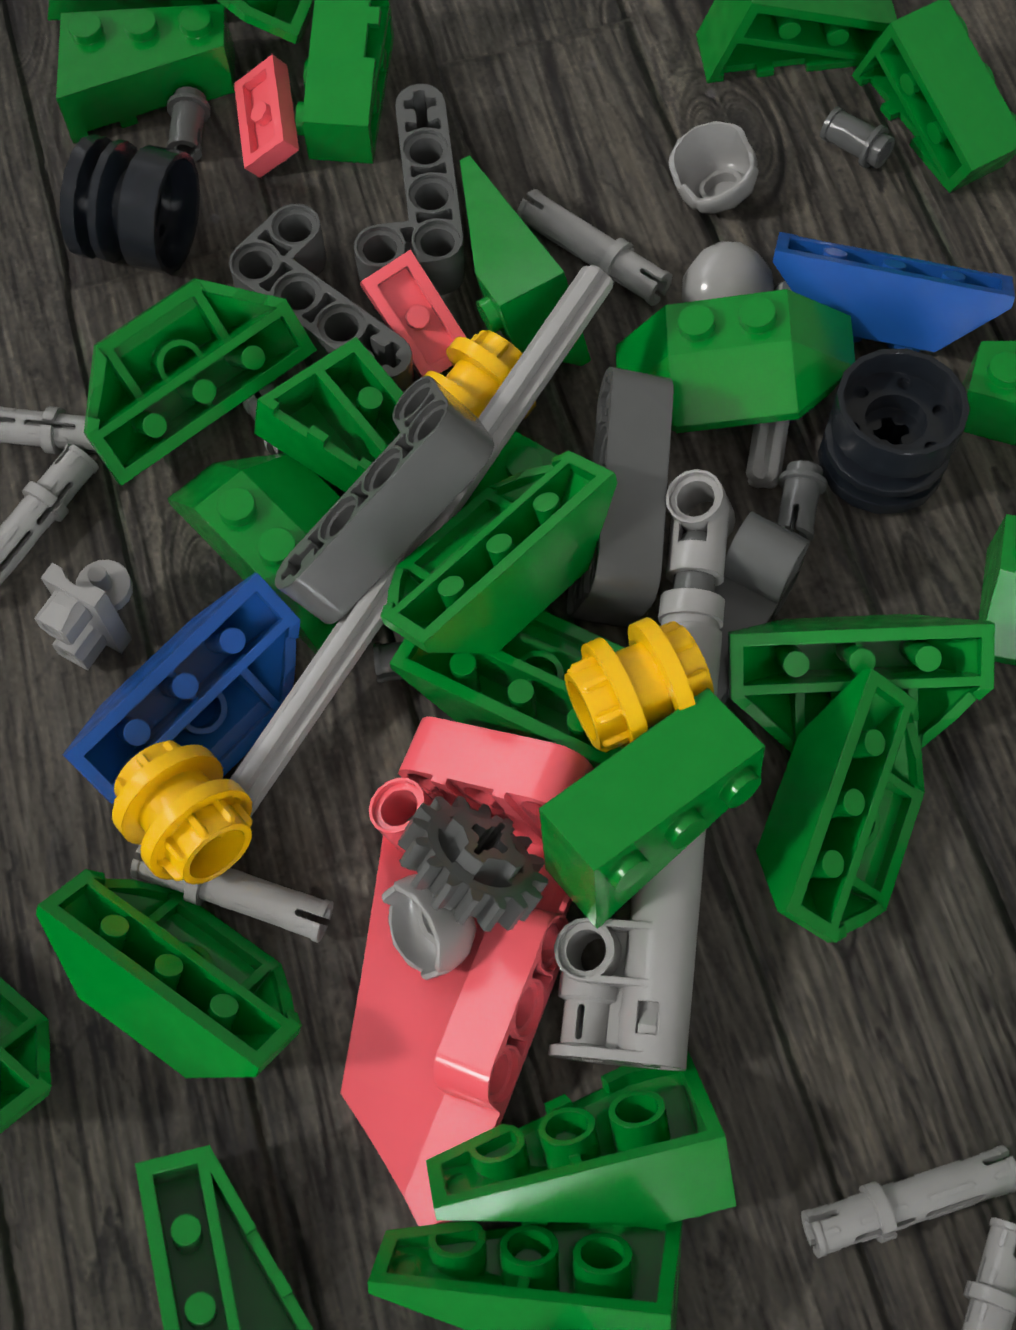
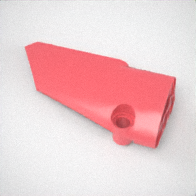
(445, 1052)

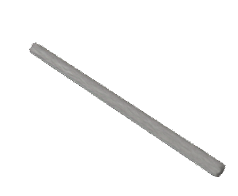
(363, 621)

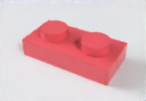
(266, 116)
(414, 311)

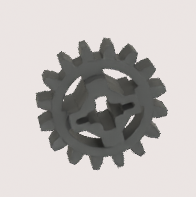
(472, 863)

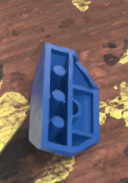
(891, 295)
(203, 687)

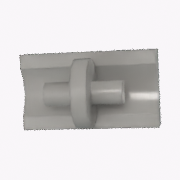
(86, 613)

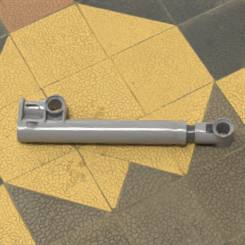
(640, 996)

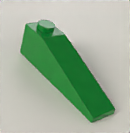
(511, 266)
(623, 1154)
(534, 1275)

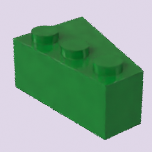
(789, 32)
(345, 79)
(941, 94)
(332, 414)
(207, 1250)

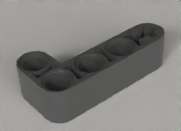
(431, 197)
(284, 262)
(634, 444)
(389, 504)
(757, 579)

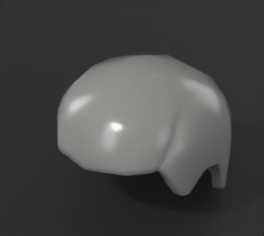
(714, 167)
(726, 271)
(426, 936)

